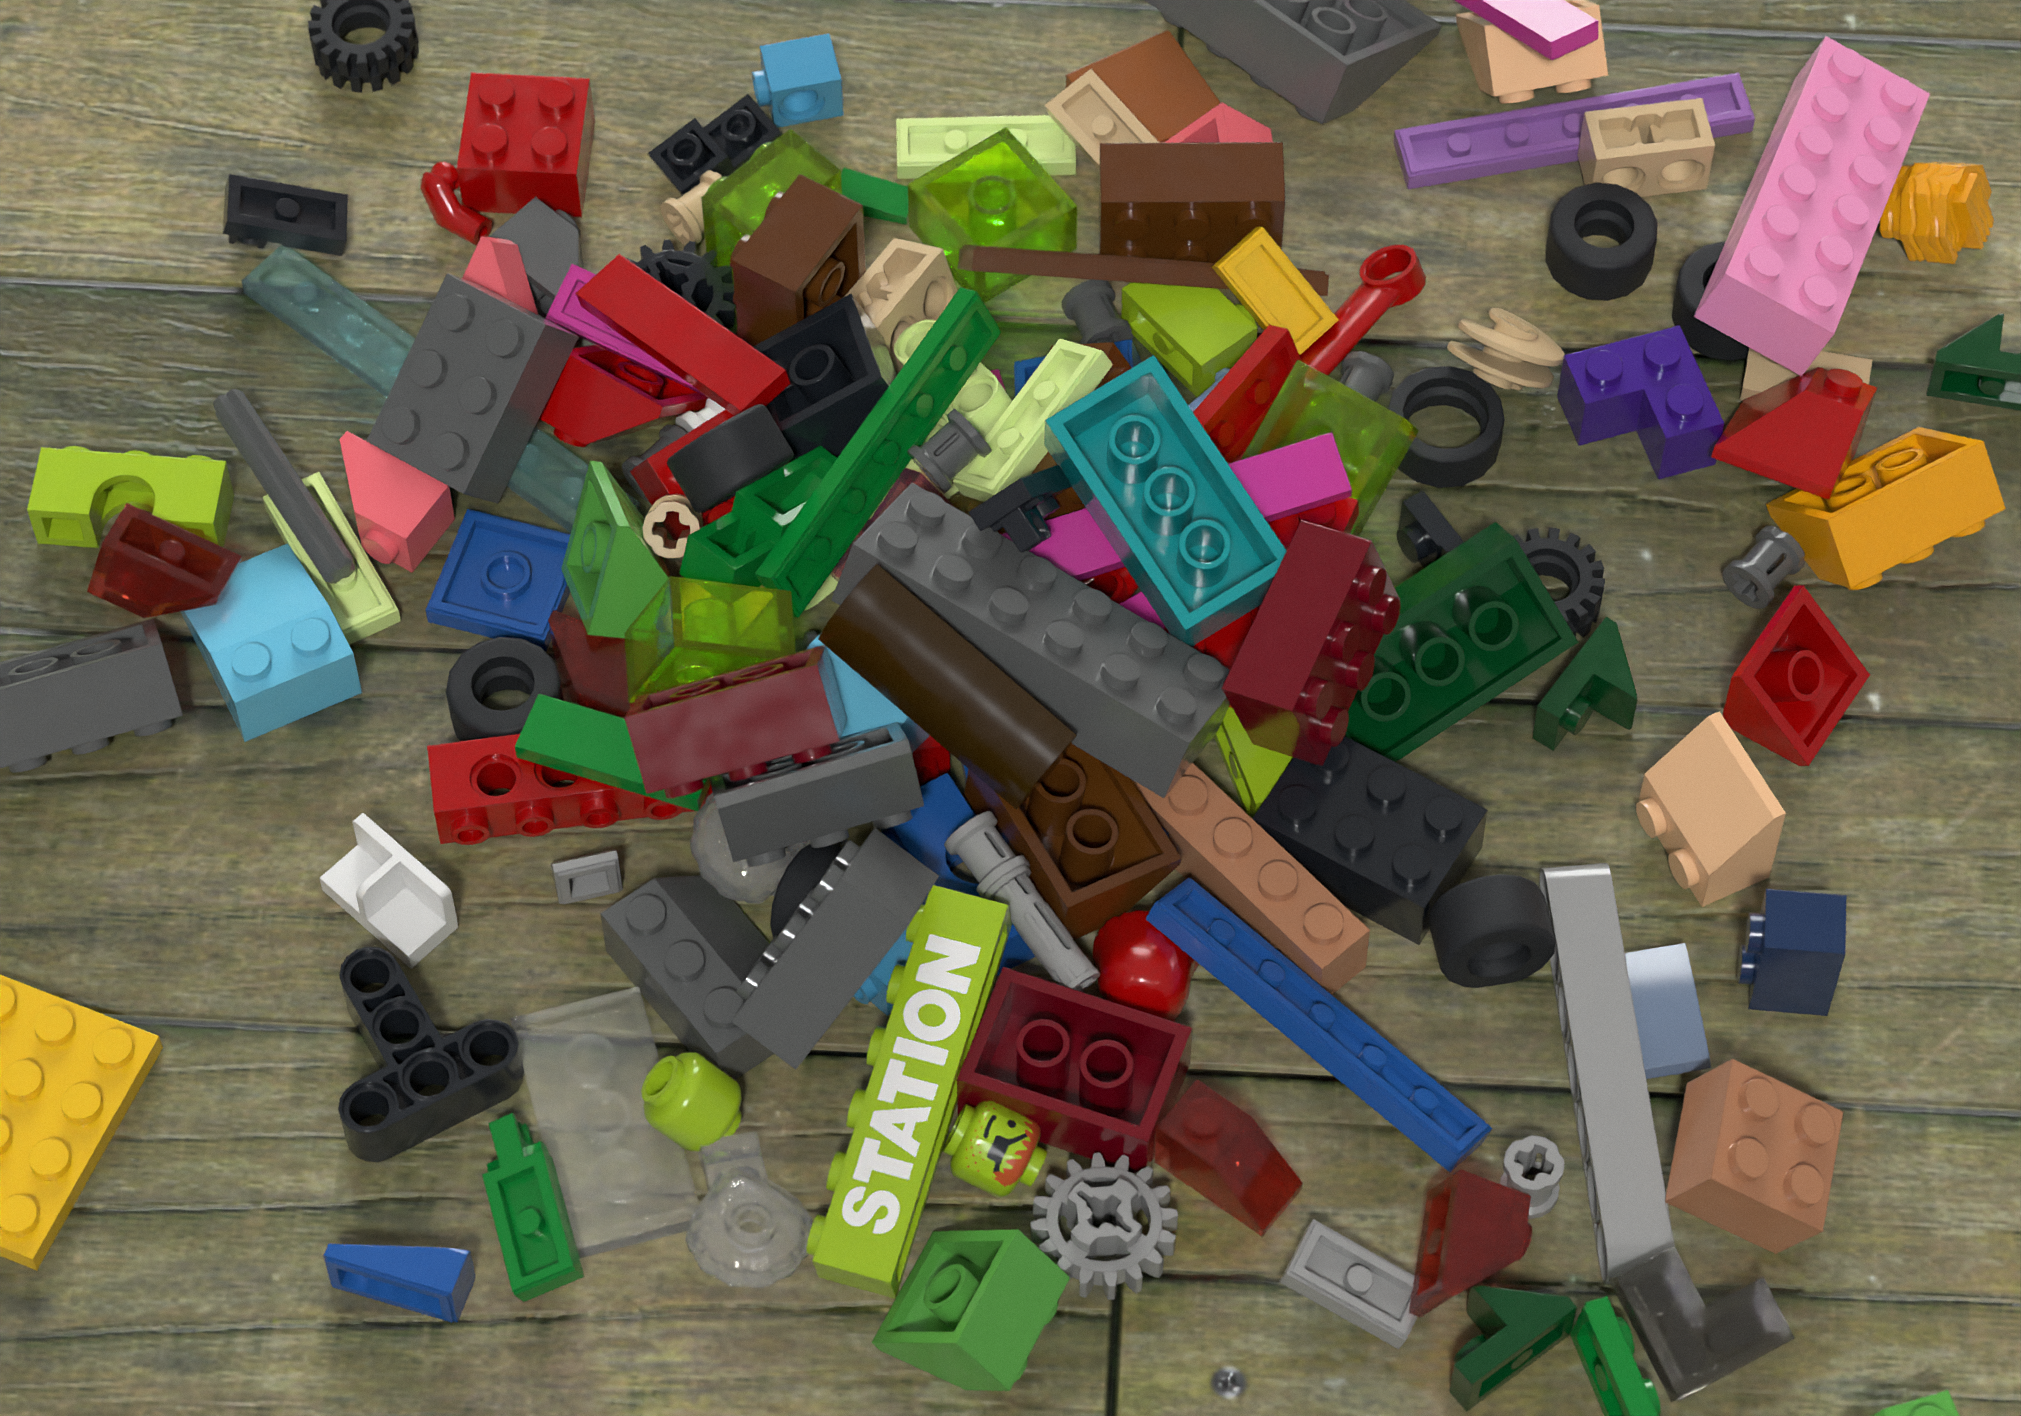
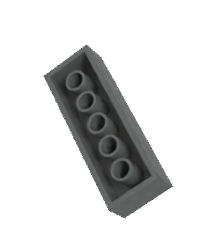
(1094, 665)

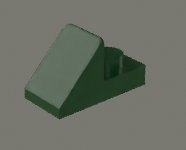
(1976, 369)
(1592, 681)
(1518, 1331)

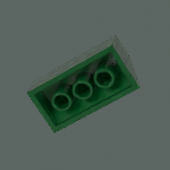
(1459, 641)

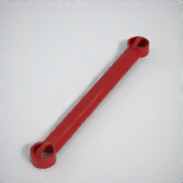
(1355, 319)

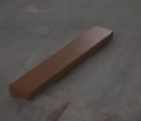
(1105, 267)

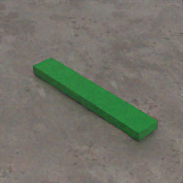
(879, 450)

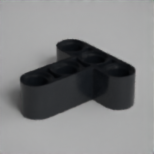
(416, 1064)

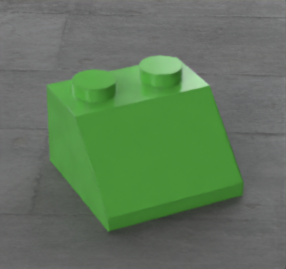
(607, 559)
(973, 1308)

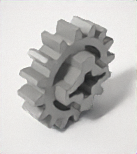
(1100, 1198)

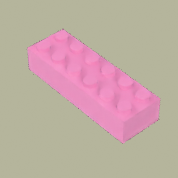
(1812, 206)

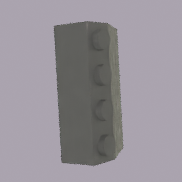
(1309, 51)

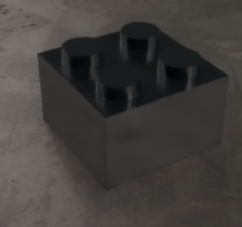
(835, 375)

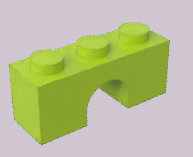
(83, 489)

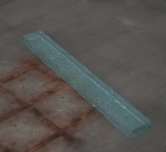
(375, 352)

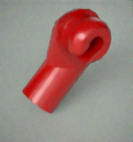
(445, 207)

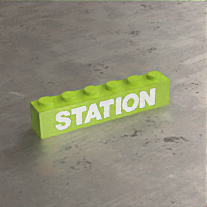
(911, 1092)

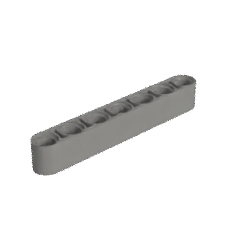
(1605, 1068)

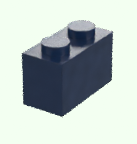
(1794, 952)

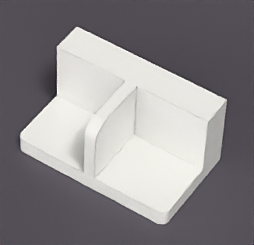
(391, 894)

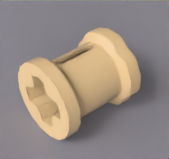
(685, 214)
(657, 536)

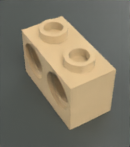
(1648, 147)
(904, 287)

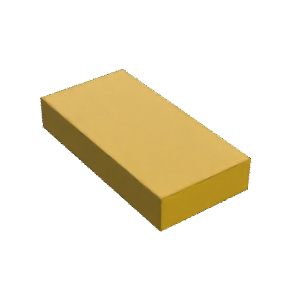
(1274, 289)

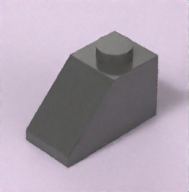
(547, 247)

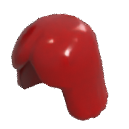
(1142, 966)

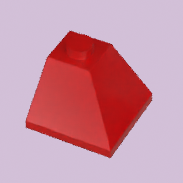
(612, 397)
(1800, 430)

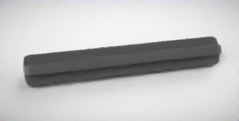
(284, 486)

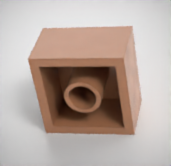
(1754, 1156)

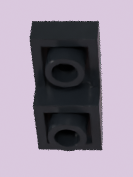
(717, 147)

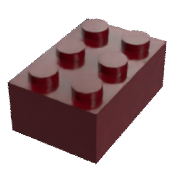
(1312, 643)
(736, 722)
(1077, 1067)

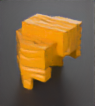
(1938, 210)

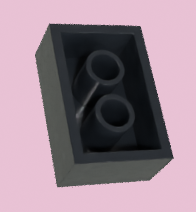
(1375, 834)

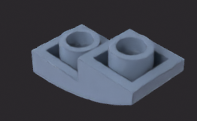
(1667, 1011)

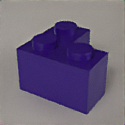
(1645, 388)

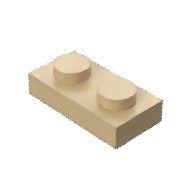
(1095, 115)

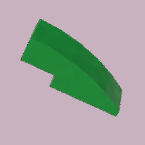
(761, 512)

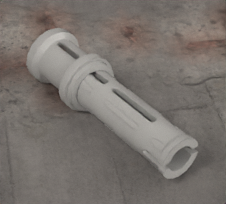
(1007, 881)

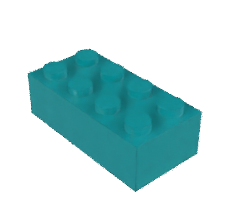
(1166, 501)

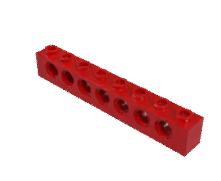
(470, 769)

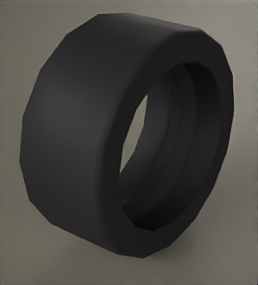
(1459, 390)

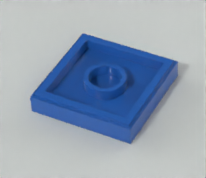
(501, 579)

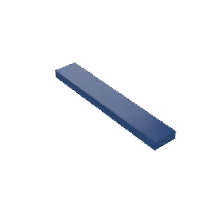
(1319, 1024)

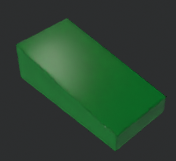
(878, 196)

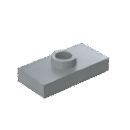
(1352, 1283)

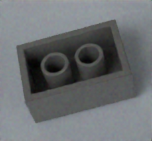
(472, 389)
(831, 945)

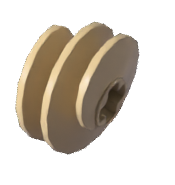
(1513, 352)

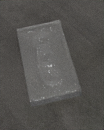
(585, 1089)

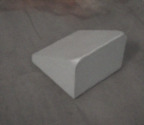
(587, 876)

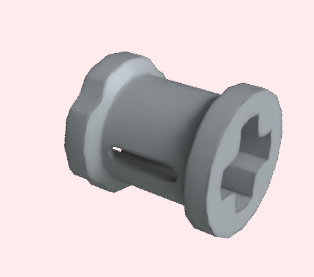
(1520, 1162)

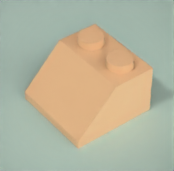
(1514, 69)
(1711, 813)

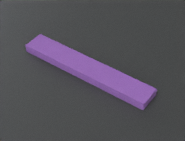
(1548, 132)

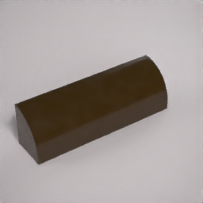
(947, 686)

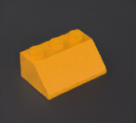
(1892, 507)

